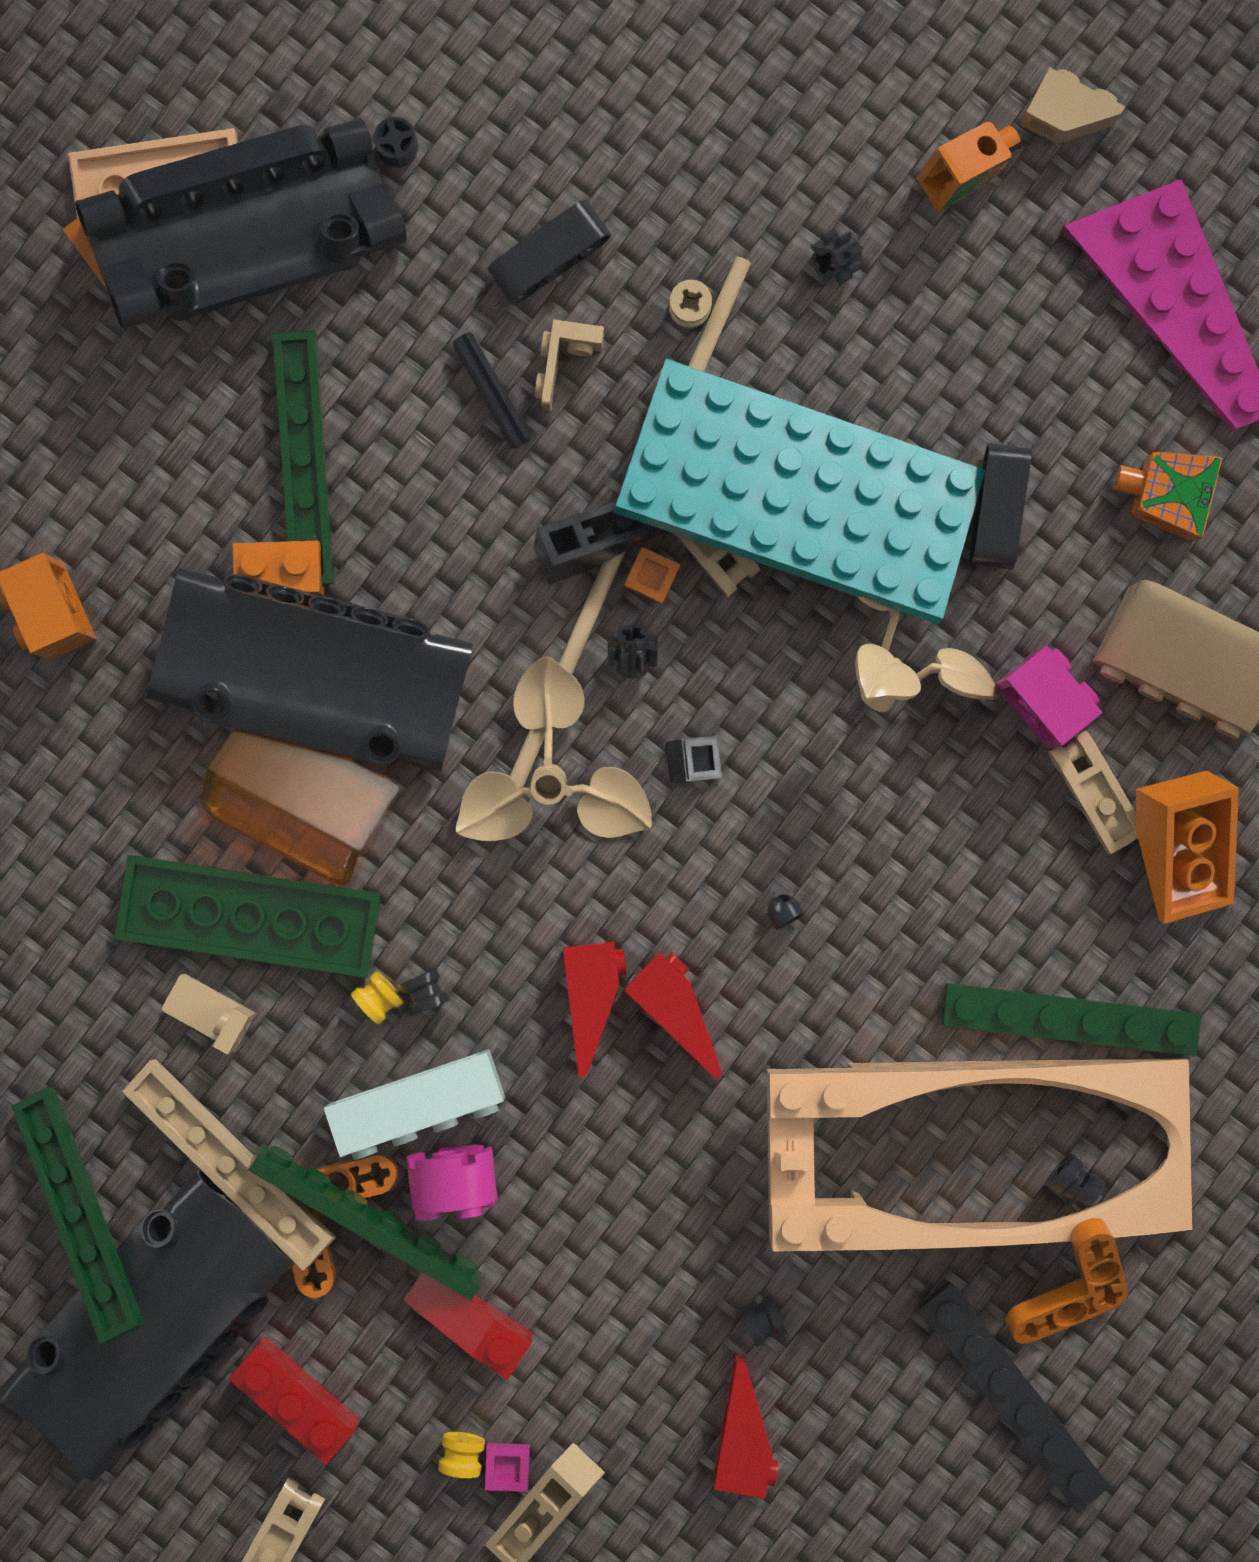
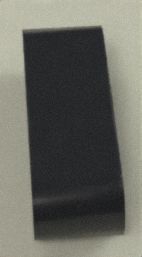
(549, 252)
(1000, 506)

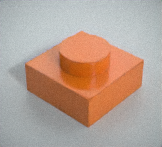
(652, 575)

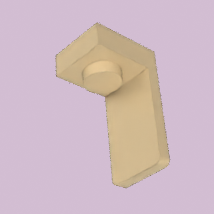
(580, 340)
(209, 1012)

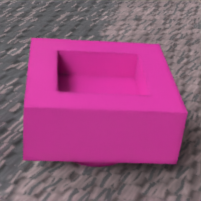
(507, 1467)

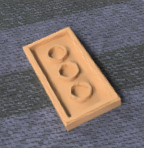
(105, 168)

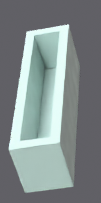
(414, 1104)

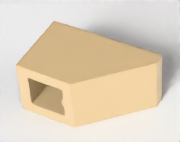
(1069, 109)

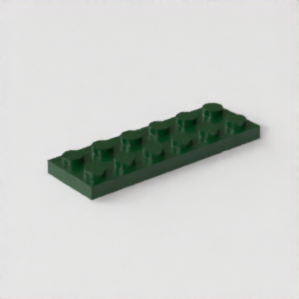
(248, 916)

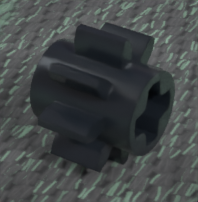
(837, 256)
(632, 651)

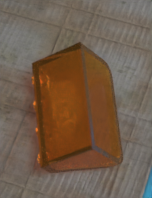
(298, 801)

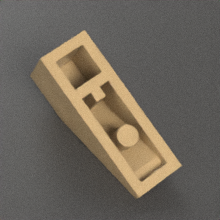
(545, 1506)

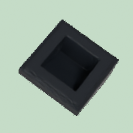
(693, 759)

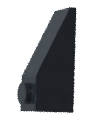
(587, 541)

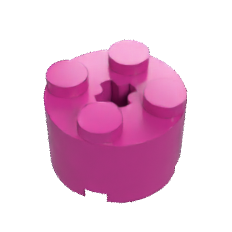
(451, 1181)

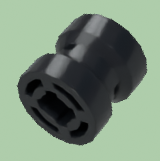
(1075, 1184)

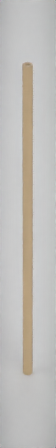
(609, 569)

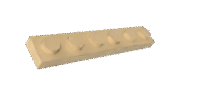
(227, 1164)

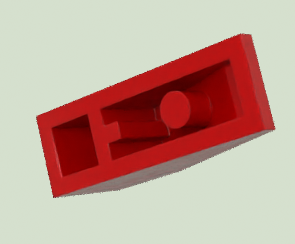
(591, 986)
(672, 1003)
(471, 1324)
(744, 1451)

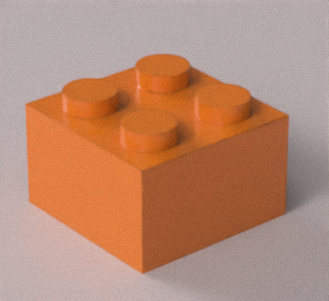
(45, 607)

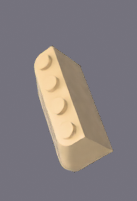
(1184, 655)

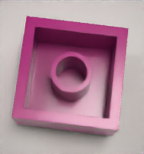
(1049, 697)

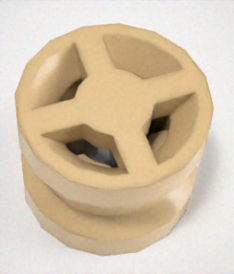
(693, 312)

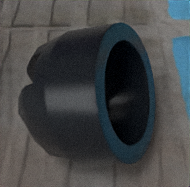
(784, 911)

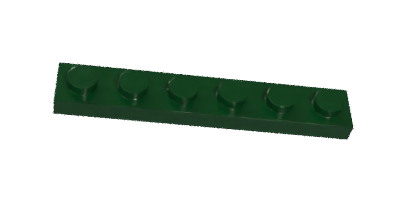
(303, 443)
(1071, 1019)
(353, 1213)
(77, 1216)

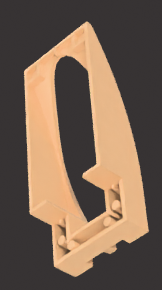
(833, 1224)

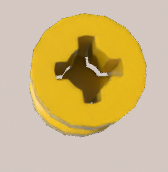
(377, 997)
(461, 1455)

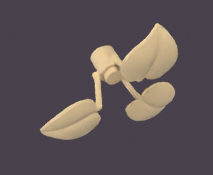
(886, 679)
(495, 808)

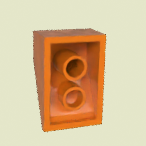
(1188, 843)

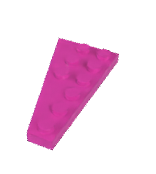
(1171, 284)

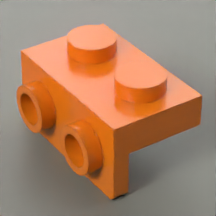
(283, 563)

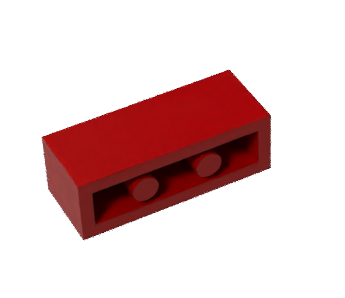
(295, 1400)

